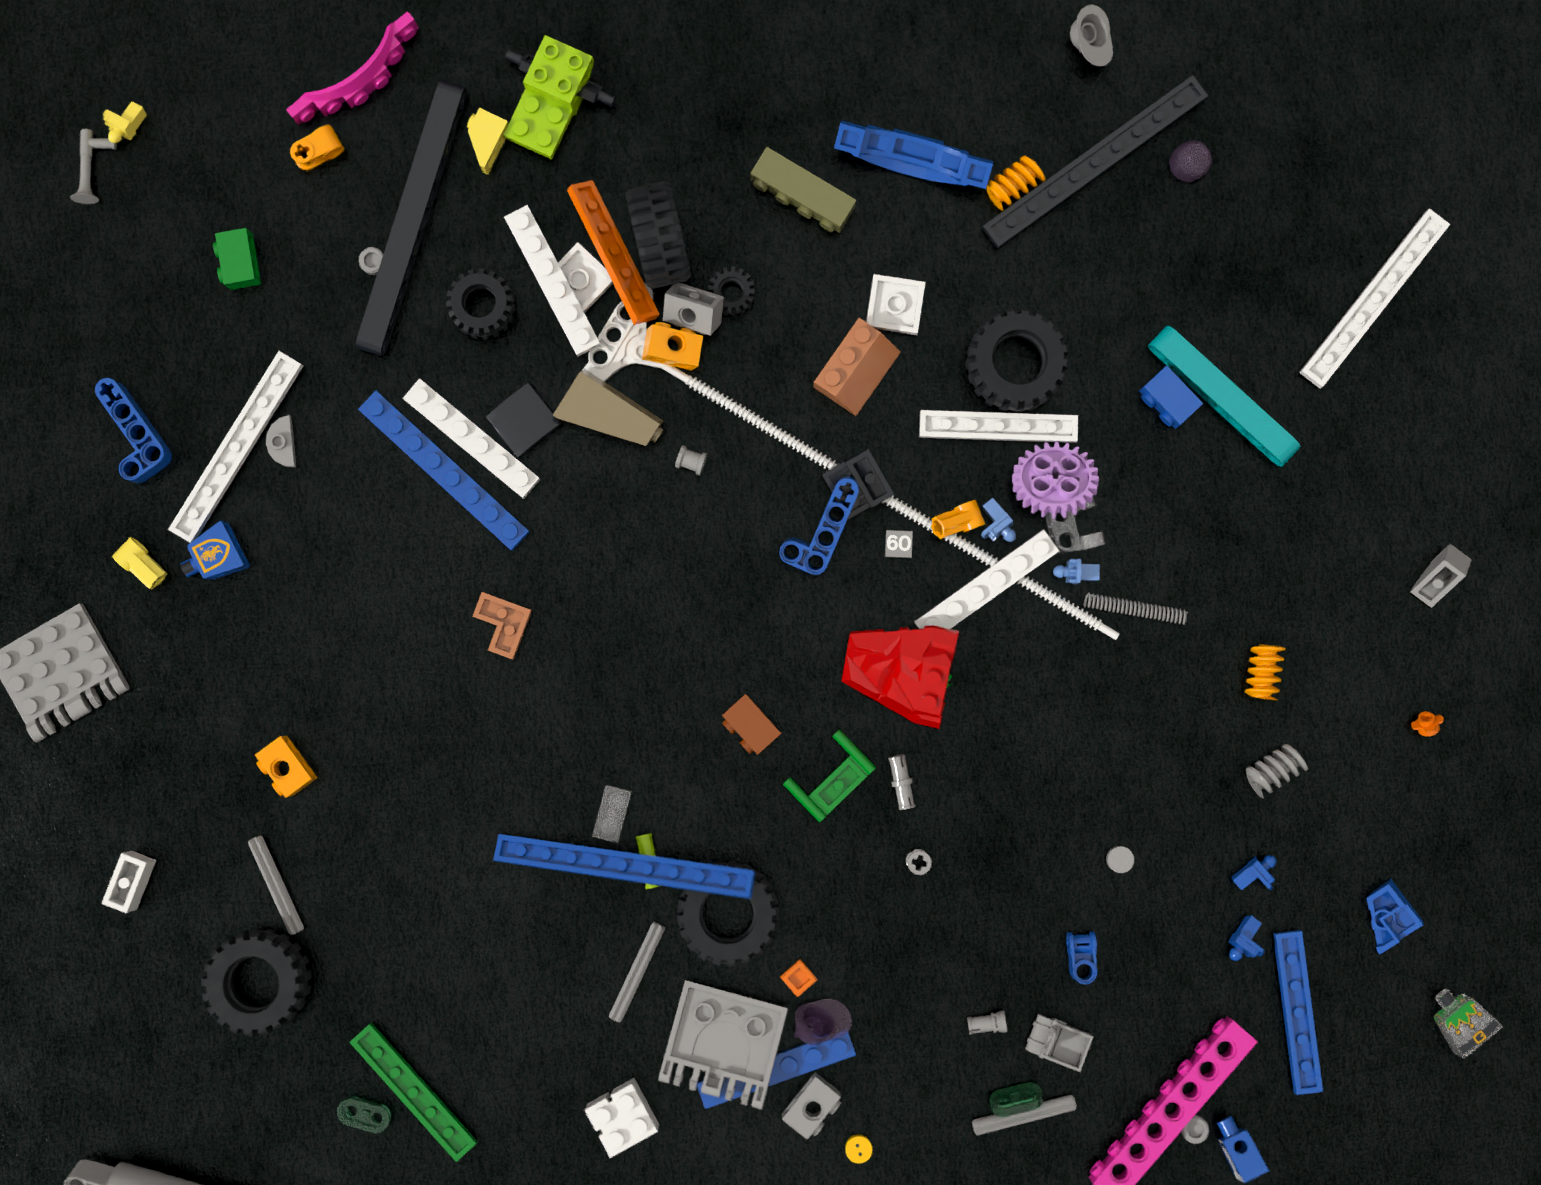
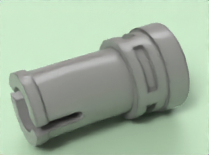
(987, 1023)

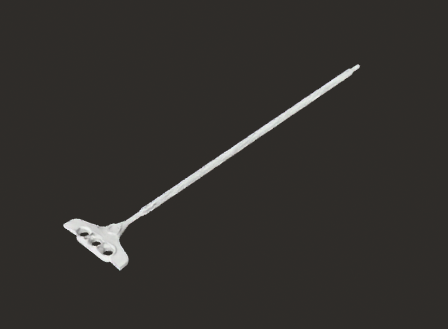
(630, 350)

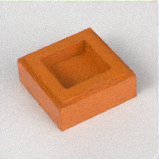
(798, 977)

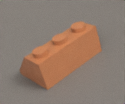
(856, 367)

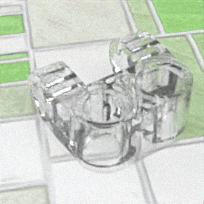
(1069, 527)

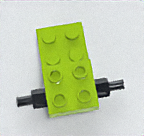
(553, 92)

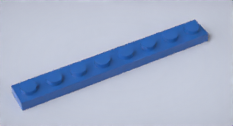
(444, 470)

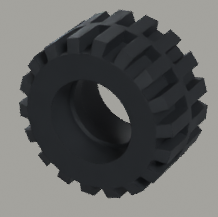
(475, 283)

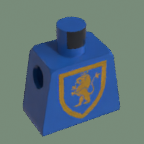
(215, 554)

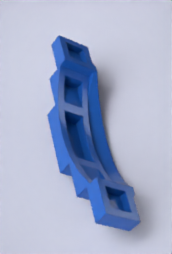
(913, 155)

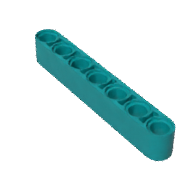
(1224, 396)

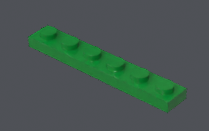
(413, 1092)

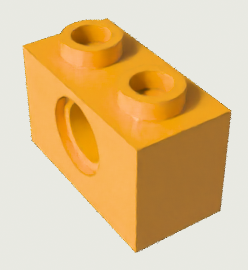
(658, 351)
(299, 773)

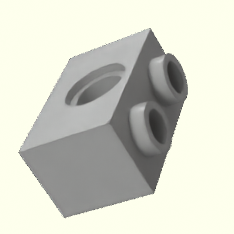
(693, 308)
(815, 1090)

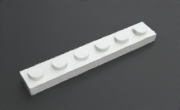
(552, 280)
(998, 426)
(471, 438)
(990, 582)

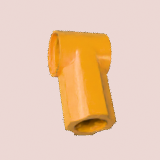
(962, 518)

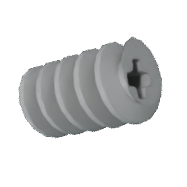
(1274, 769)

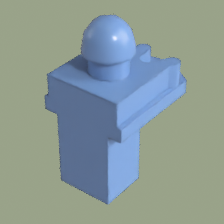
(1001, 525)
(1077, 572)

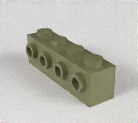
(803, 190)

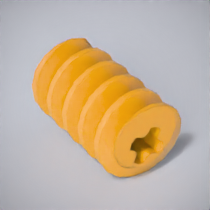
(1013, 181)
(1264, 671)

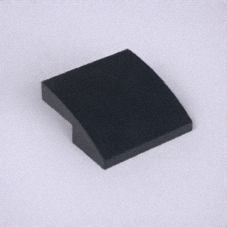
(523, 419)
(866, 472)

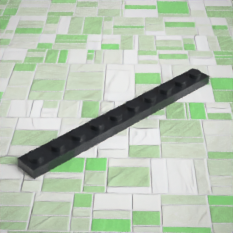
(1094, 162)

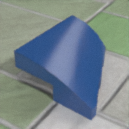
(1391, 916)

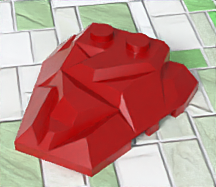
(903, 669)

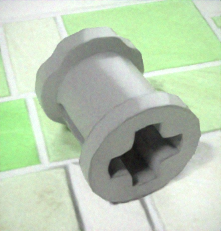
(691, 460)
(922, 868)

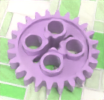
(1055, 480)

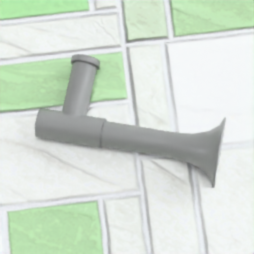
(87, 143)

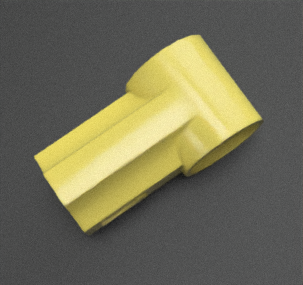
(135, 558)

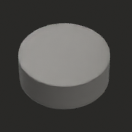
(370, 260)
(1120, 859)
(1196, 1130)

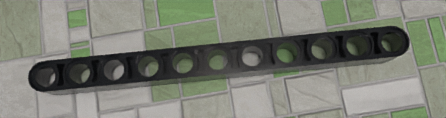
(411, 218)

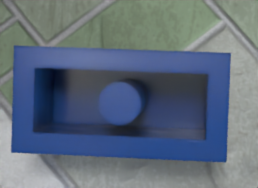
(1170, 397)

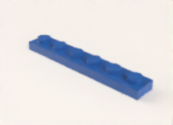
(1298, 1012)
(790, 1064)

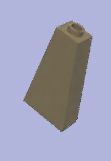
(607, 410)

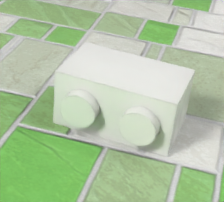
(128, 881)

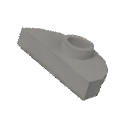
(281, 442)

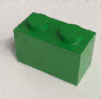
(237, 259)

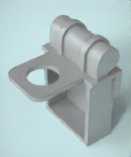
(1059, 1042)

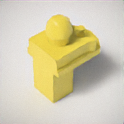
(126, 124)

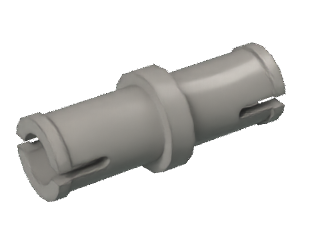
(901, 782)

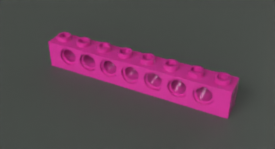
(1186, 1105)

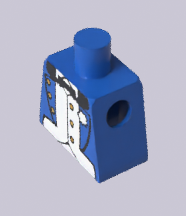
(1246, 1161)

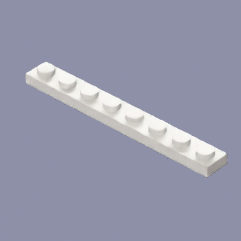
(1374, 298)
(235, 447)

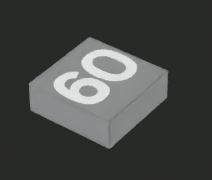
(898, 544)

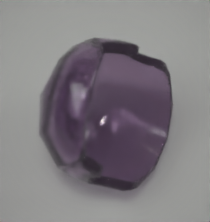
(1190, 160)

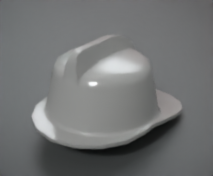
(1092, 35)

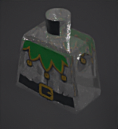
(1464, 1022)

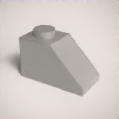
(1441, 575)

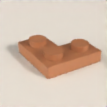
(510, 623)

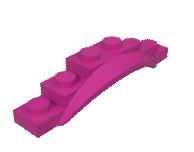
(361, 83)

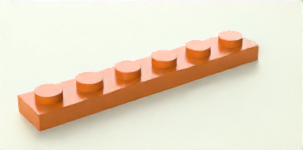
(613, 252)

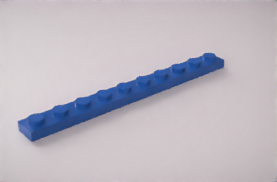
(625, 866)

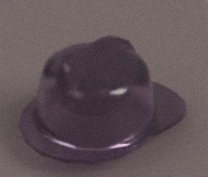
(822, 1021)

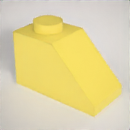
(487, 137)

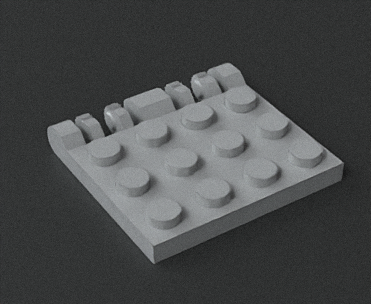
(56, 668)
(726, 1039)

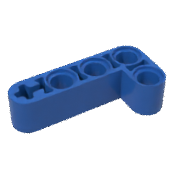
(130, 427)
(827, 523)

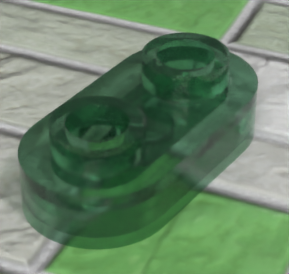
(1016, 1099)
(365, 1113)

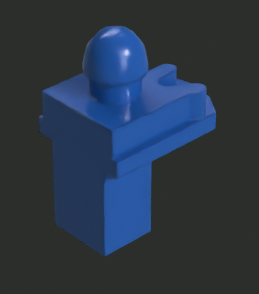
(1256, 869)
(1242, 940)

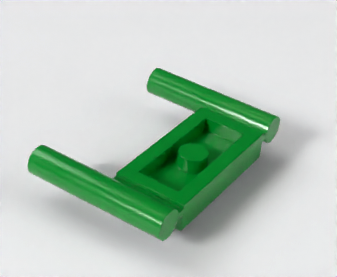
(837, 784)

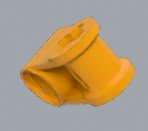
(319, 146)

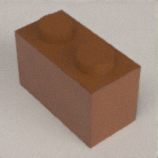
(750, 724)

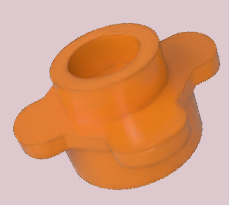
(1427, 723)

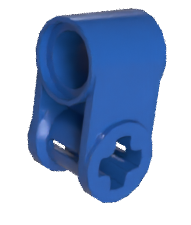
(1082, 955)

